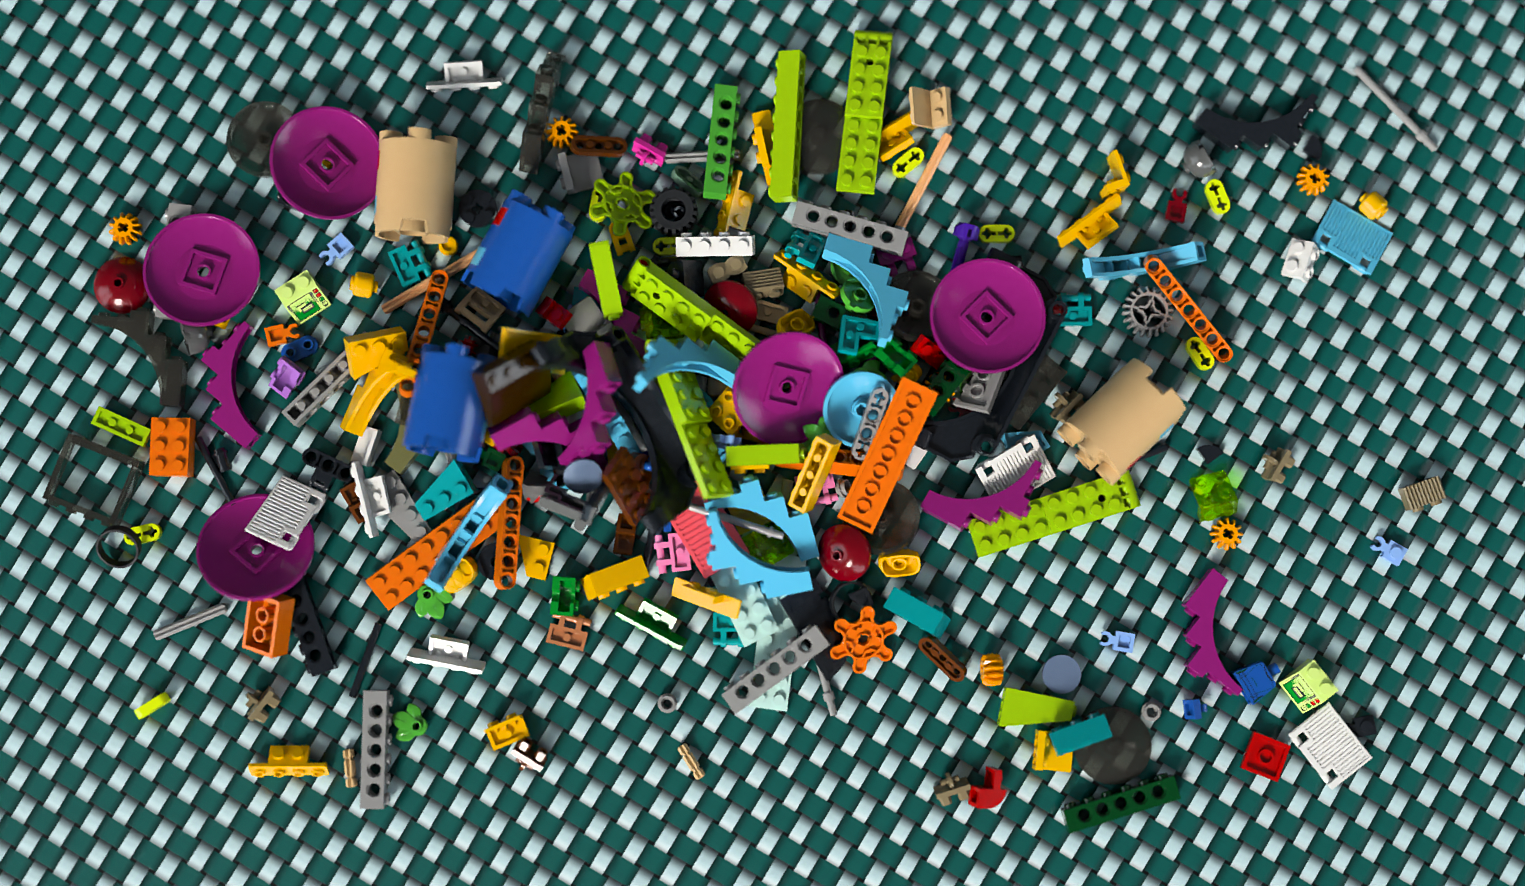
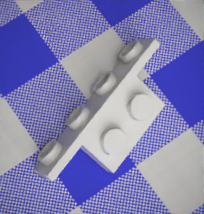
(464, 74)
(373, 497)
(447, 653)

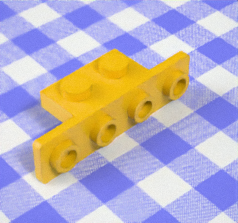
(763, 128)
(896, 137)
(735, 208)
(1093, 226)
(805, 280)
(706, 597)
(288, 761)

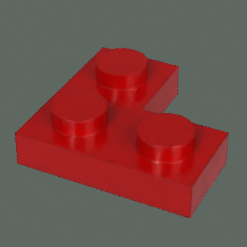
(928, 351)

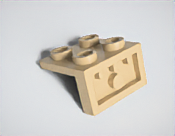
(930, 108)

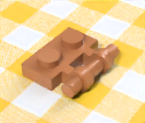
(567, 636)

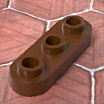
(605, 143)
(942, 658)

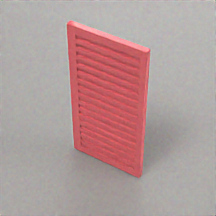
(696, 535)

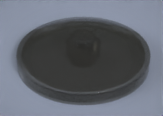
(252, 136)
(821, 136)
(916, 319)
(896, 525)
(1122, 755)

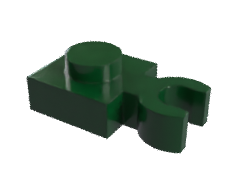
(492, 459)

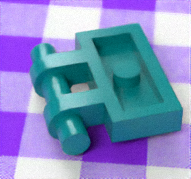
(811, 249)
(404, 265)
(1077, 315)
(724, 624)

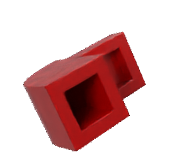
(553, 313)
(990, 793)

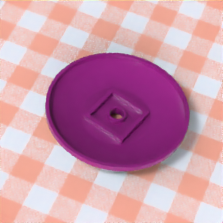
(321, 136)
(187, 247)
(995, 289)
(758, 383)
(228, 560)

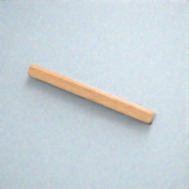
(924, 180)
(422, 286)

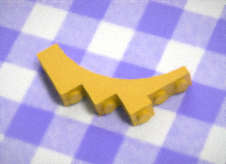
(379, 382)

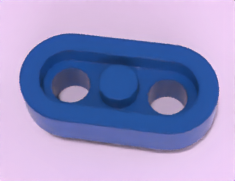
(299, 348)

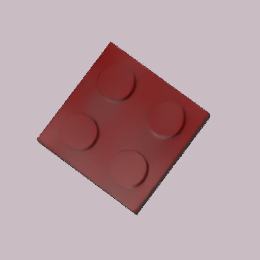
(1265, 756)

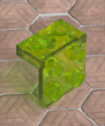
(657, 326)
(1214, 495)
(768, 549)

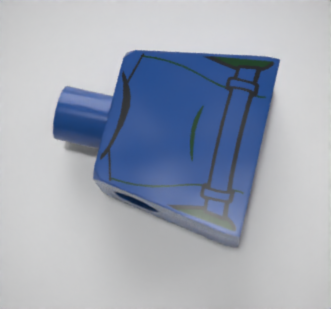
(1255, 680)

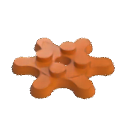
(872, 647)

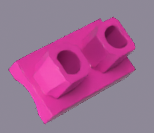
(647, 152)

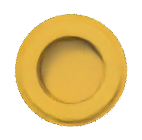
(449, 248)

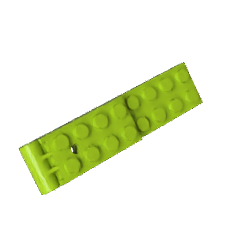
(864, 111)
(685, 309)
(691, 419)
(1055, 514)

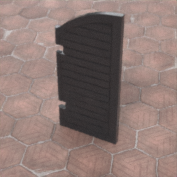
(809, 609)

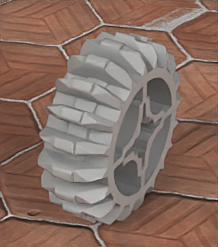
(1152, 295)

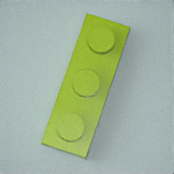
(121, 426)

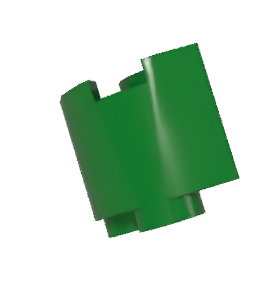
(895, 358)
(564, 596)

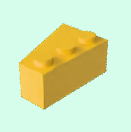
(366, 349)
(615, 578)

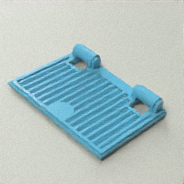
(1352, 237)

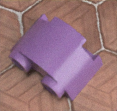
(286, 377)

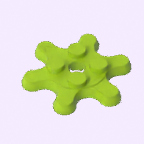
(622, 192)

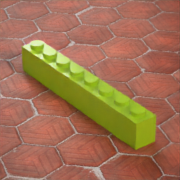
(787, 126)

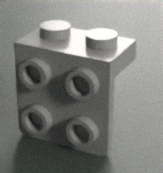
(578, 172)
(588, 318)

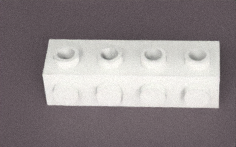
(718, 245)

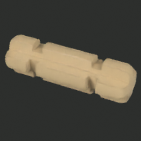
(691, 761)
(350, 767)

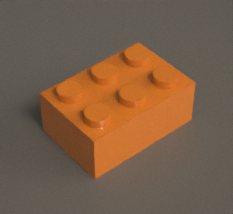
(172, 447)
(269, 625)

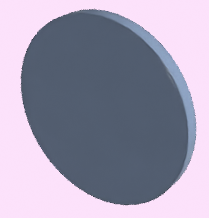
(582, 476)
(1061, 674)

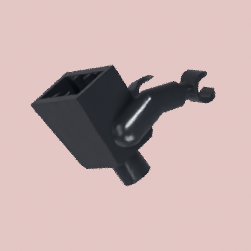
(685, 271)

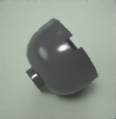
(1197, 160)
(196, 338)

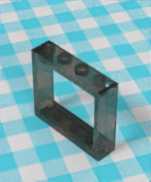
(125, 496)

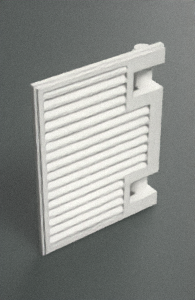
(1013, 464)
(285, 512)
(1330, 745)

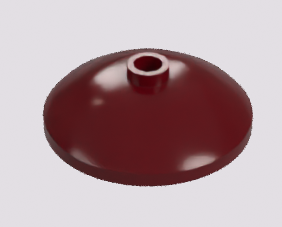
(129, 294)
(736, 300)
(853, 552)

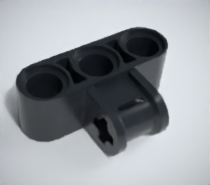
(322, 474)

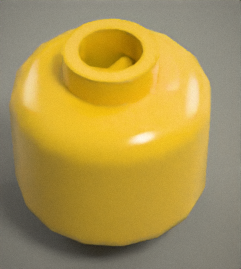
(1373, 205)
(363, 284)

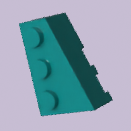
(447, 490)
(917, 611)
(1080, 734)

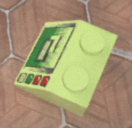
(302, 297)
(1308, 686)

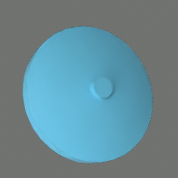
(847, 401)

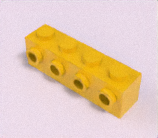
(814, 473)

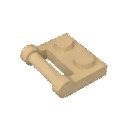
(482, 304)
(768, 313)

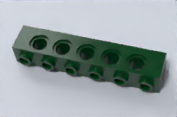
(821, 315)
(946, 387)
(1168, 793)

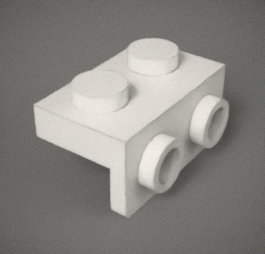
(1300, 260)

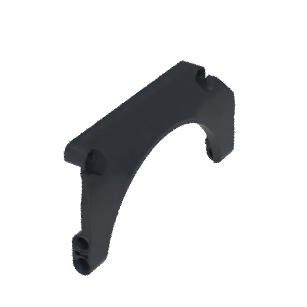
(963, 436)
(671, 471)

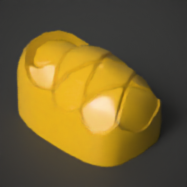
(796, 321)
(900, 563)
(463, 575)

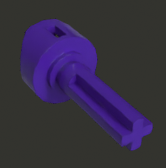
(965, 233)

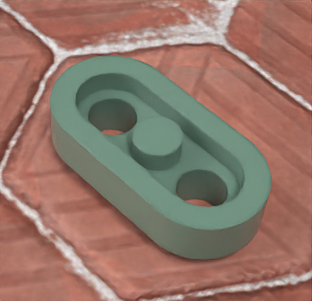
(687, 181)

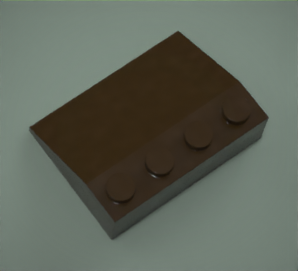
(511, 383)

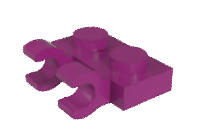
(888, 260)

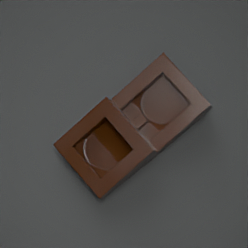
(352, 500)
(624, 537)

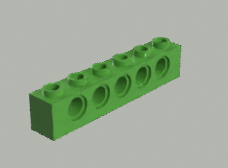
(722, 95)

